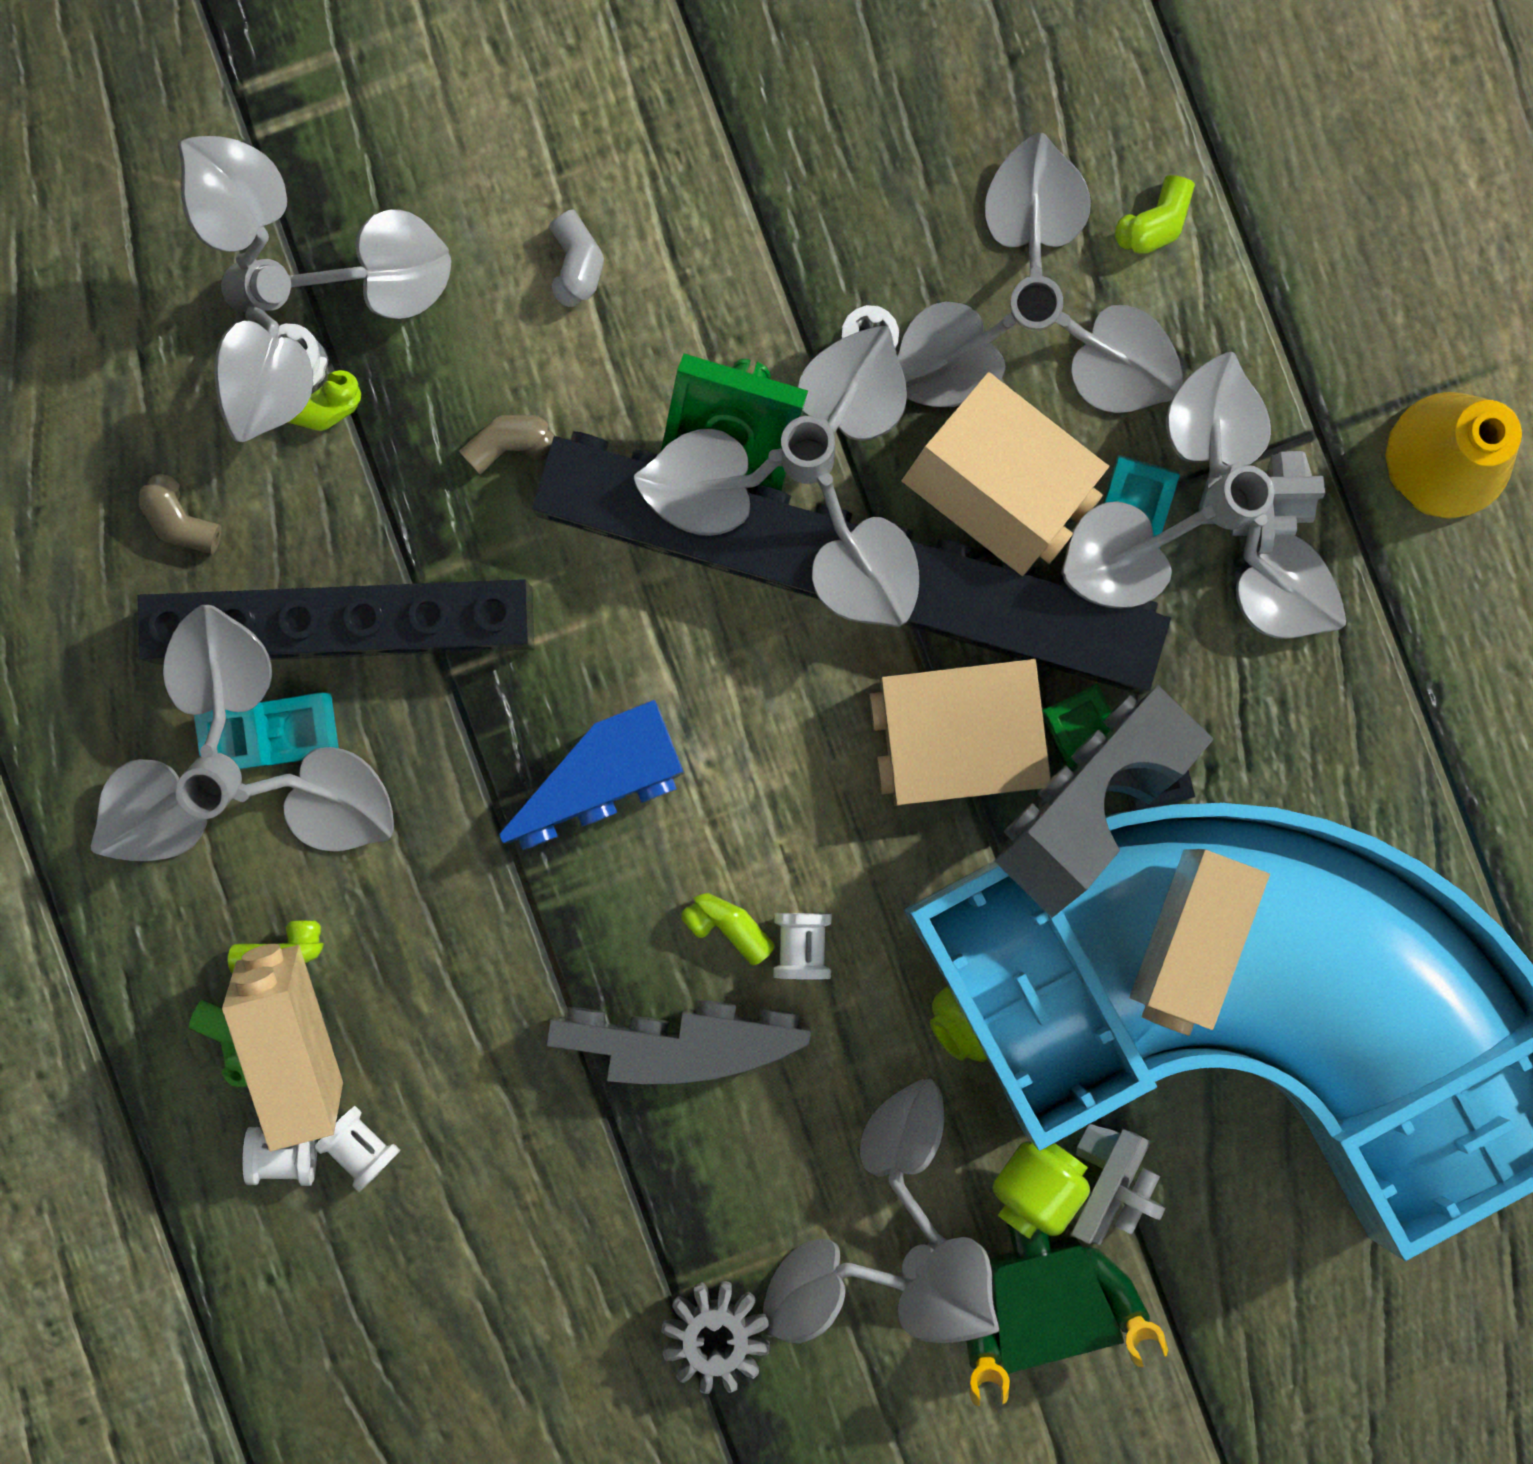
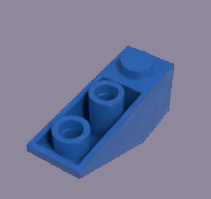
(609, 763)

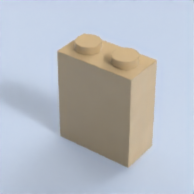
(1007, 475)
(961, 733)
(1198, 940)
(283, 1046)

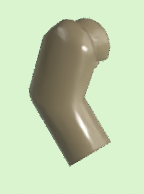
(510, 434)
(168, 520)

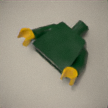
(1055, 1306)

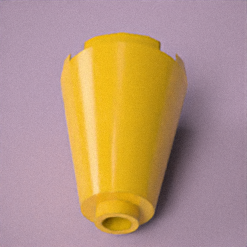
(1453, 453)

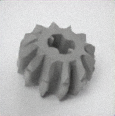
(717, 1359)

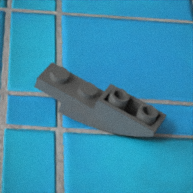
(709, 1043)

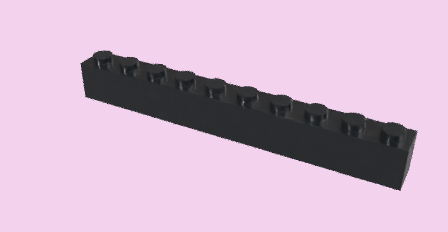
(778, 546)

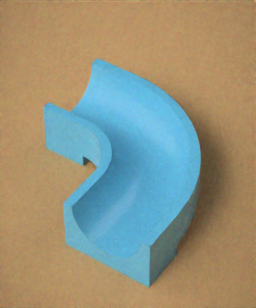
(1357, 995)

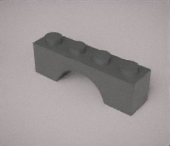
(1068, 840)

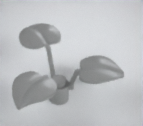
(227, 200)
(1039, 201)
(851, 387)
(1224, 422)
(157, 815)
(943, 1282)

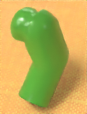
(211, 1022)

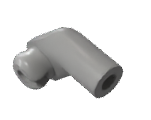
(582, 260)

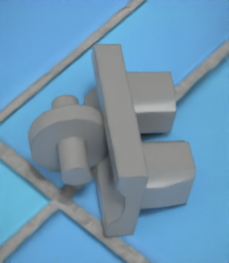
(1293, 502)
(1119, 1158)

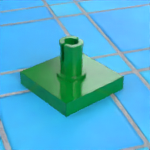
(737, 403)

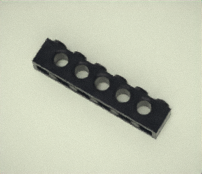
(357, 618)

